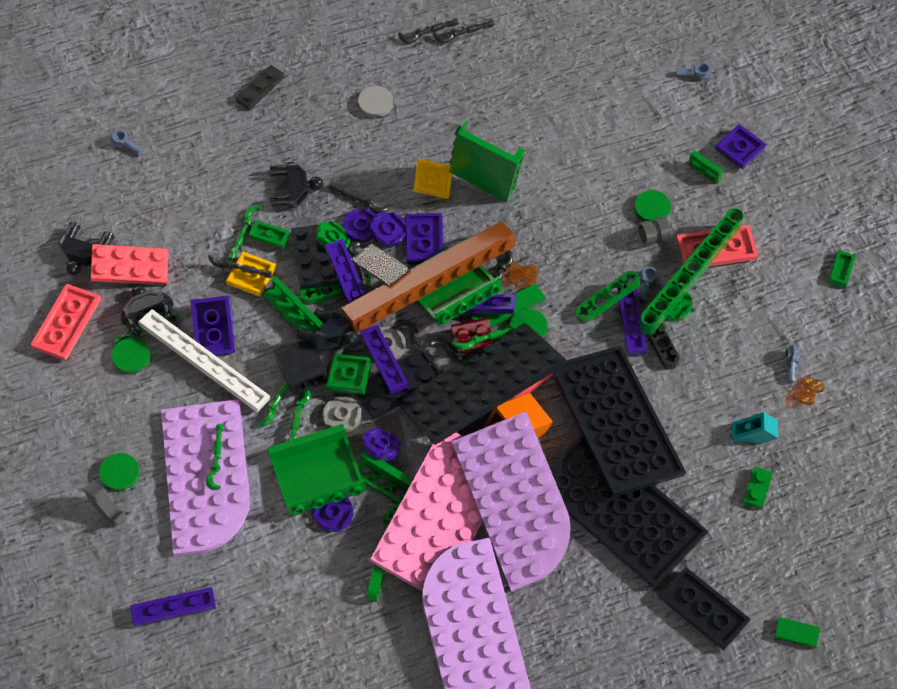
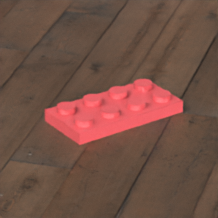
(739, 249)
(129, 265)
(65, 322)

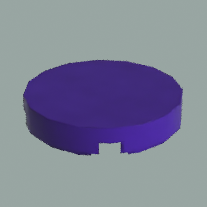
(358, 224)
(388, 229)
(381, 444)
(334, 516)

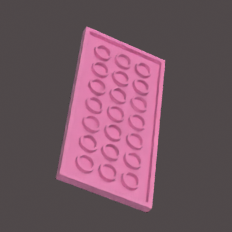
(431, 517)

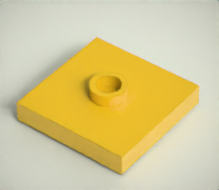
(432, 178)
(249, 282)

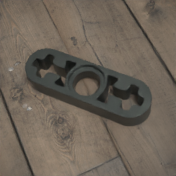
(662, 352)

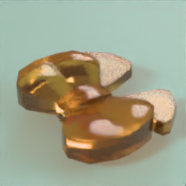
(529, 273)
(812, 387)

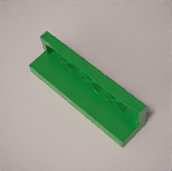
(290, 307)
(387, 471)

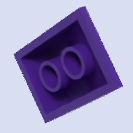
(214, 324)

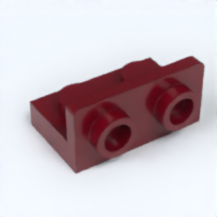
(464, 331)

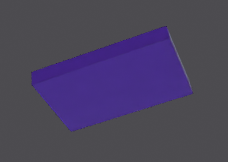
(423, 236)

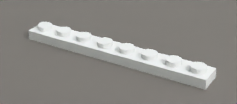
(204, 360)

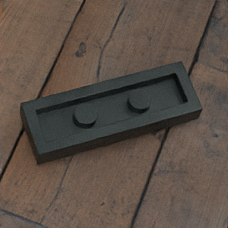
(260, 87)

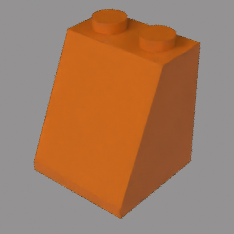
(526, 403)

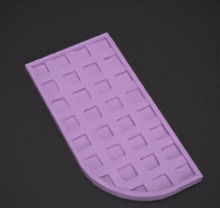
(516, 498)
(202, 516)
(472, 621)

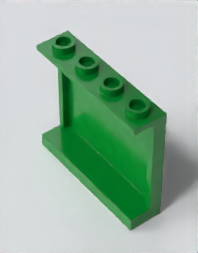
(485, 164)
(459, 294)
(316, 470)

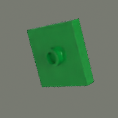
(349, 374)

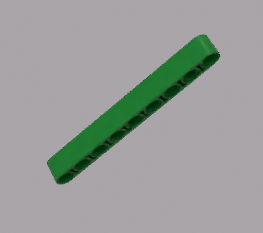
(689, 277)

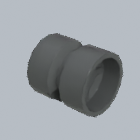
(651, 232)

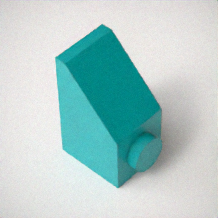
(755, 429)

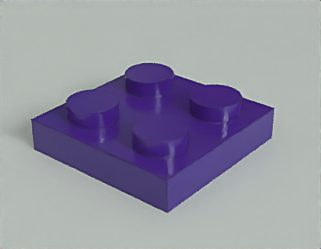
(740, 146)

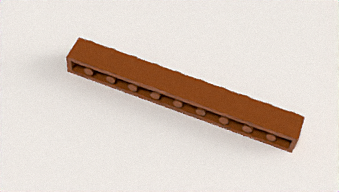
(429, 277)

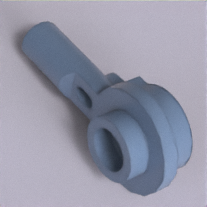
(700, 70)
(121, 139)
(648, 277)
(792, 356)

